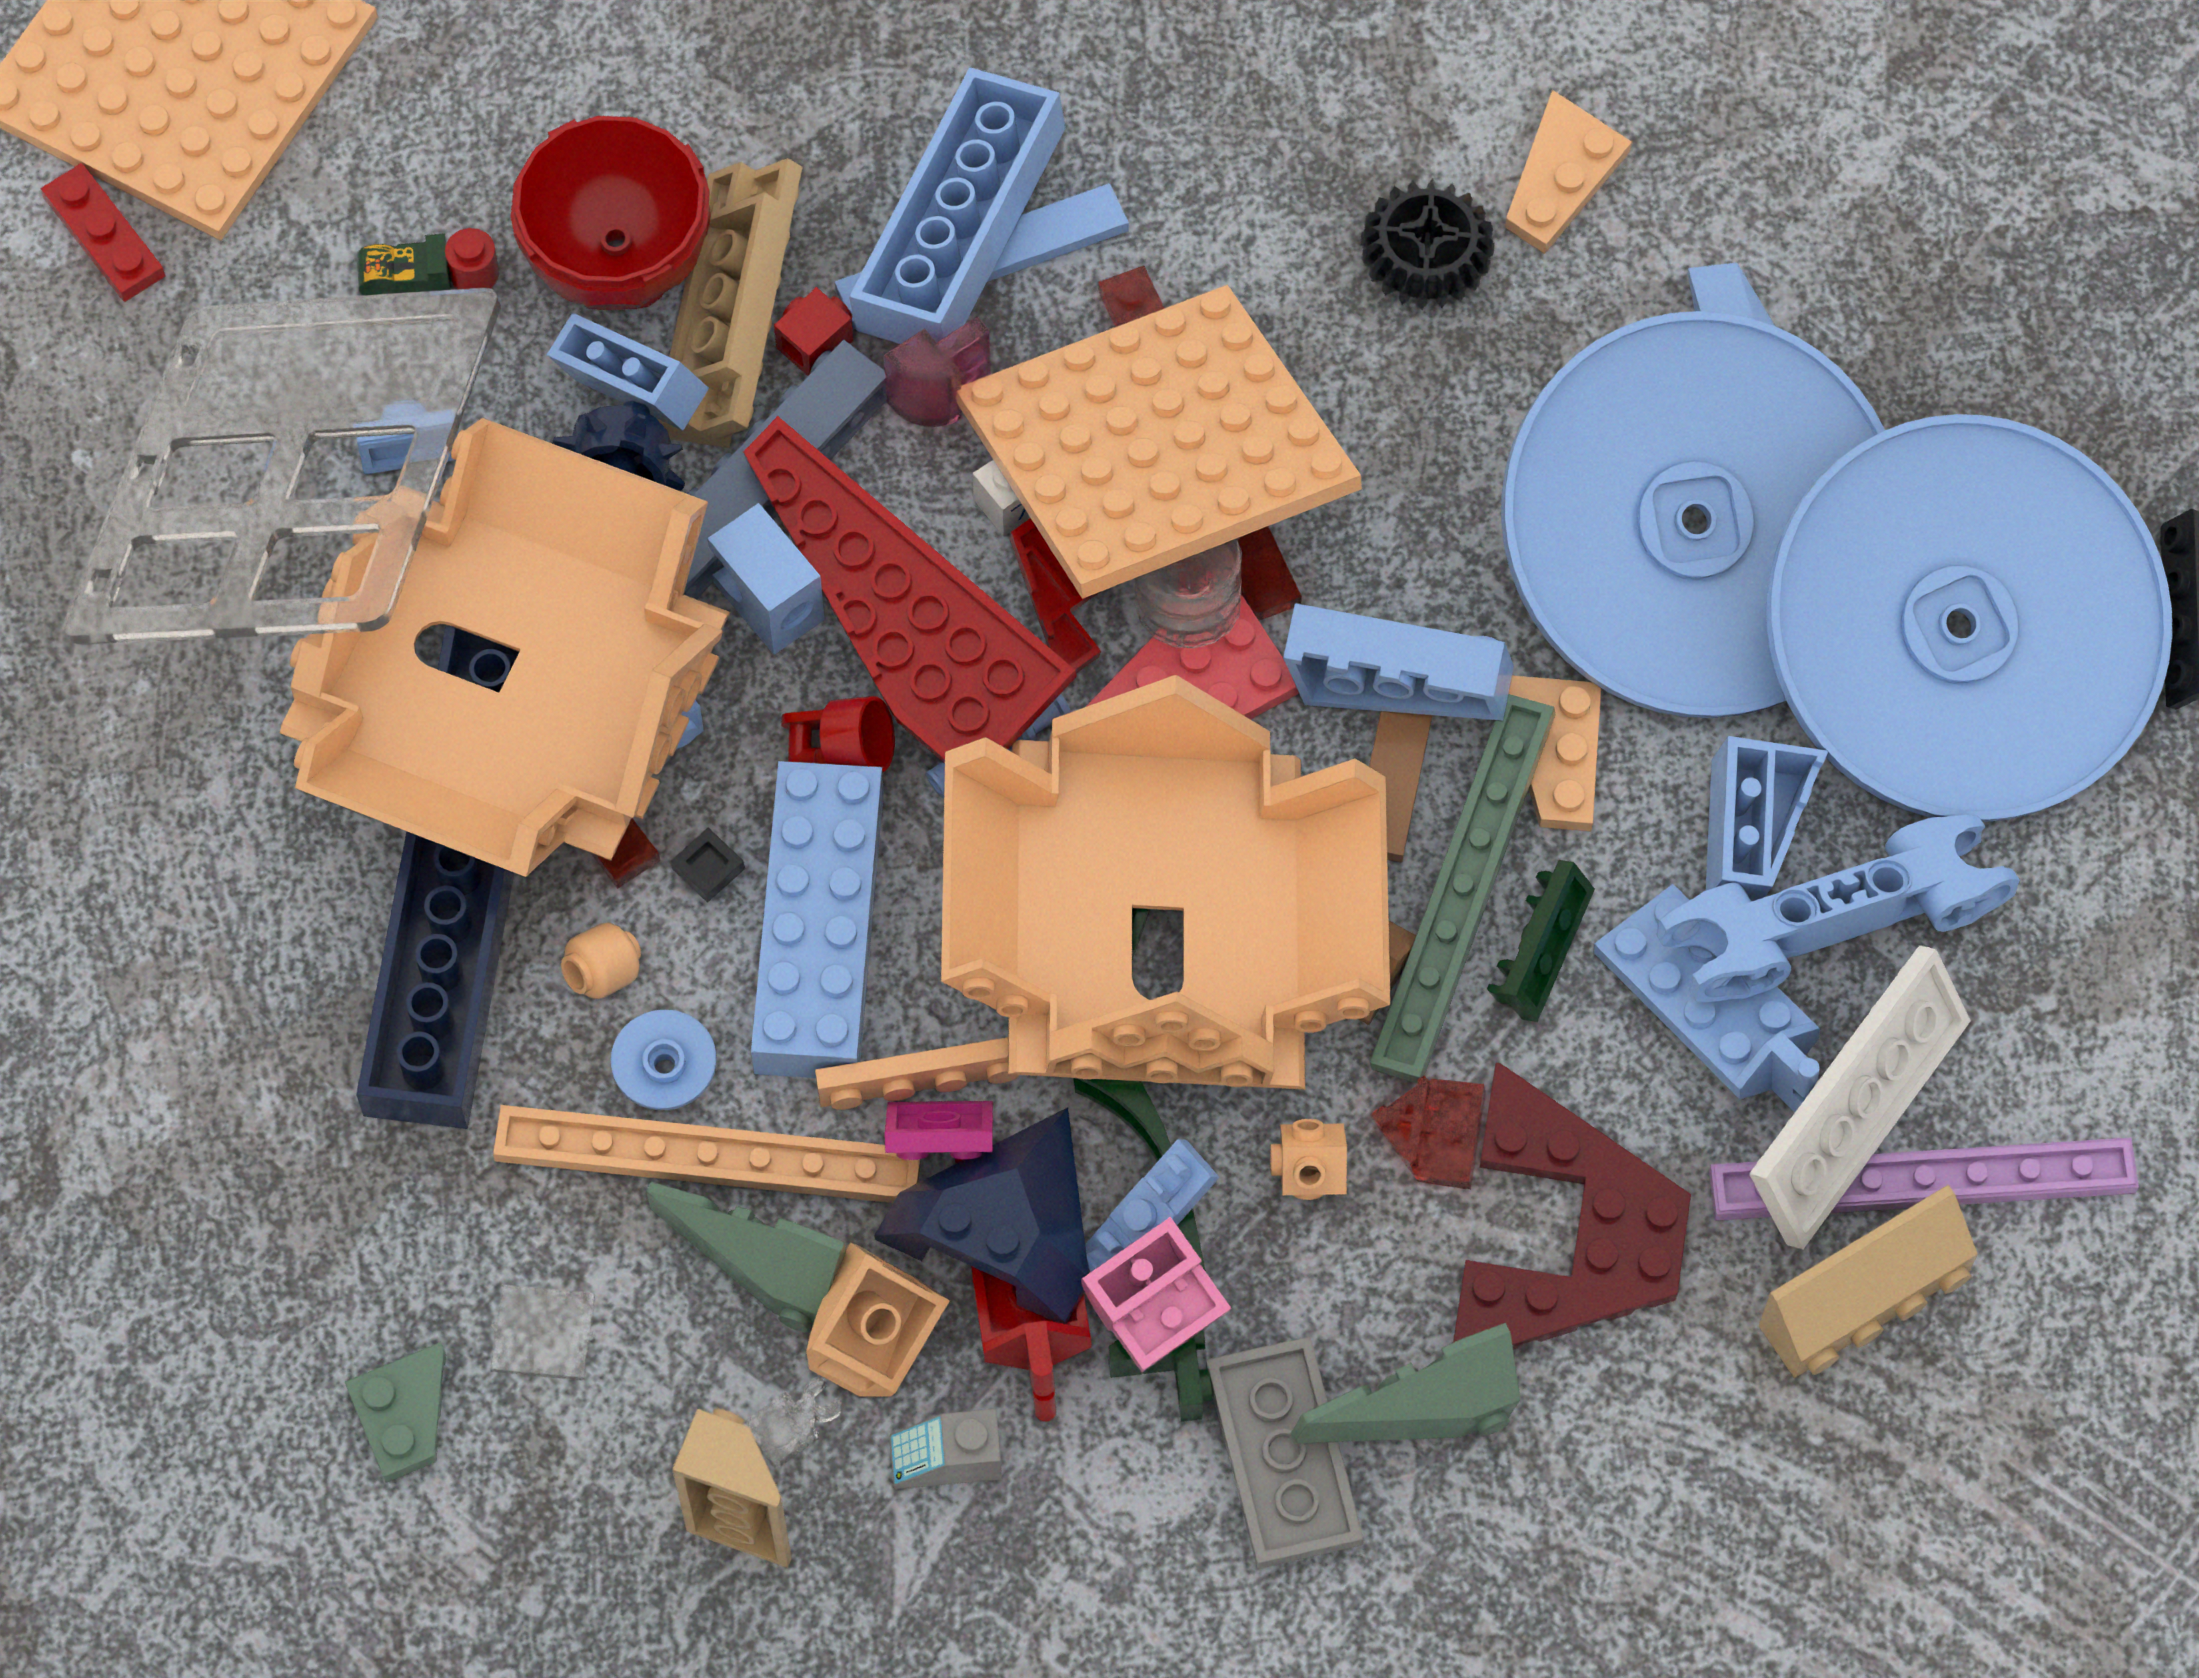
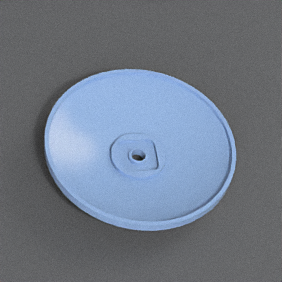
(1612, 456)
(2057, 600)

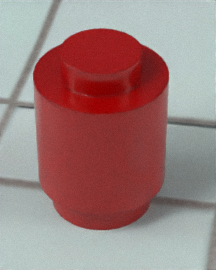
(472, 259)

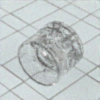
(1193, 598)

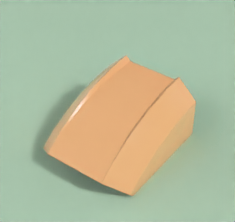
(871, 1325)

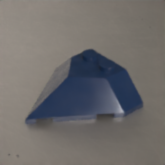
(1005, 1215)

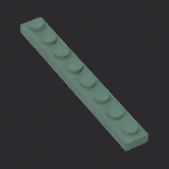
(1462, 890)

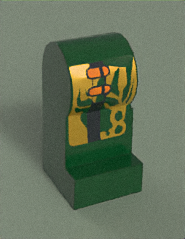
(404, 267)

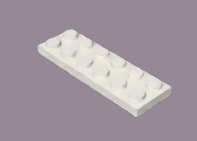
(1860, 1097)

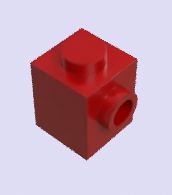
(812, 327)

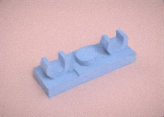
(1164, 1192)

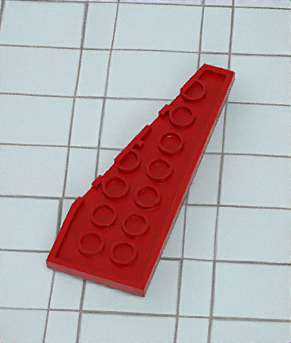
(925, 632)

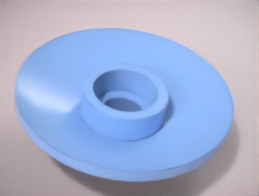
(661, 1037)

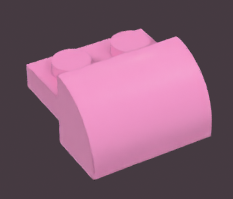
(1154, 1294)

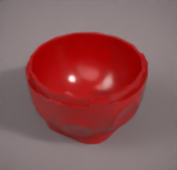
(605, 185)

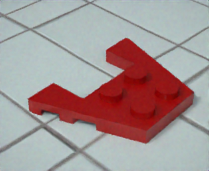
(1053, 597)

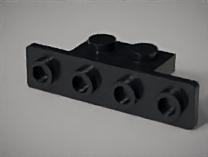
(2181, 565)

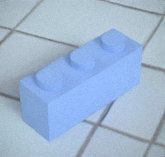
(627, 370)

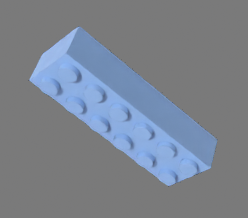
(958, 209)
(817, 918)

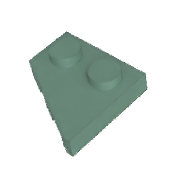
(402, 1410)

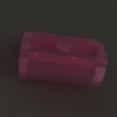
(926, 375)

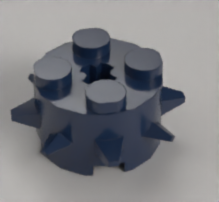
(627, 440)

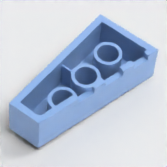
(1395, 666)

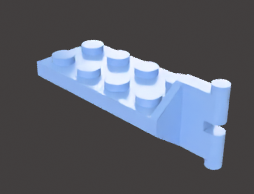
(1745, 1042)

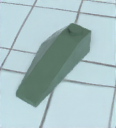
(779, 1265)
(1450, 1398)

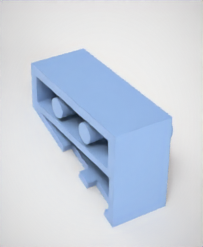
(1755, 809)

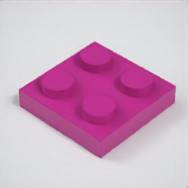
(938, 1127)

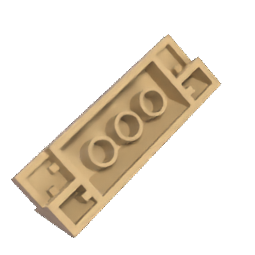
(733, 295)

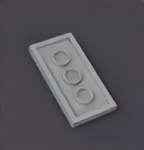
(1289, 1492)

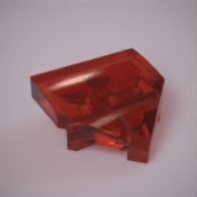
(1436, 1130)

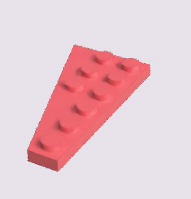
(1237, 669)

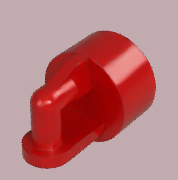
(851, 733)

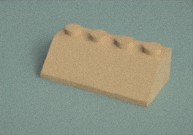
(1870, 1284)
(729, 1489)

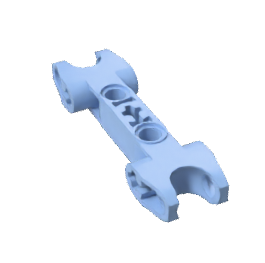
(1760, 935)

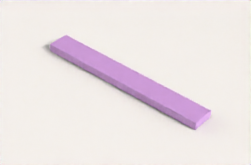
(1972, 1173)

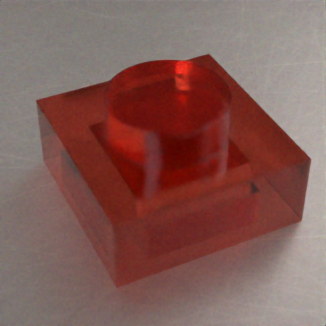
(631, 858)

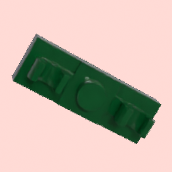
(1544, 940)

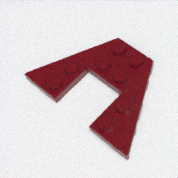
(1626, 1231)

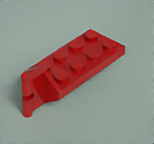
(1025, 1339)

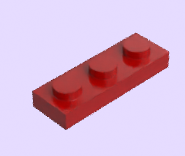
(103, 232)

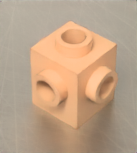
(1310, 1159)

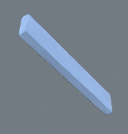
(1046, 234)

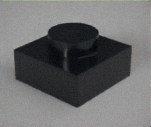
(707, 864)

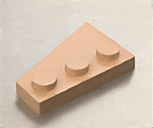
(1563, 171)
(1567, 767)

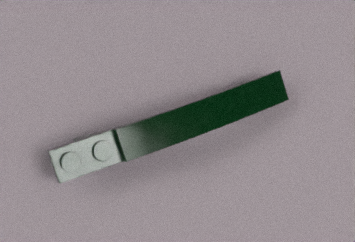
(1134, 1107)

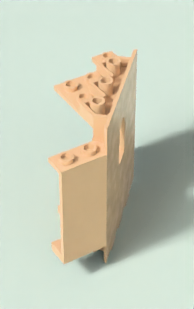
(576, 576)
(1163, 809)

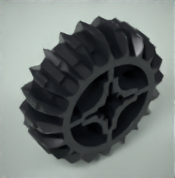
(1392, 241)

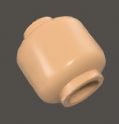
(601, 961)

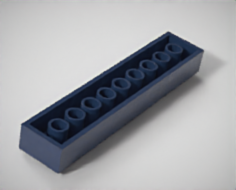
(438, 955)

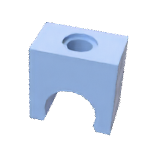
(767, 579)

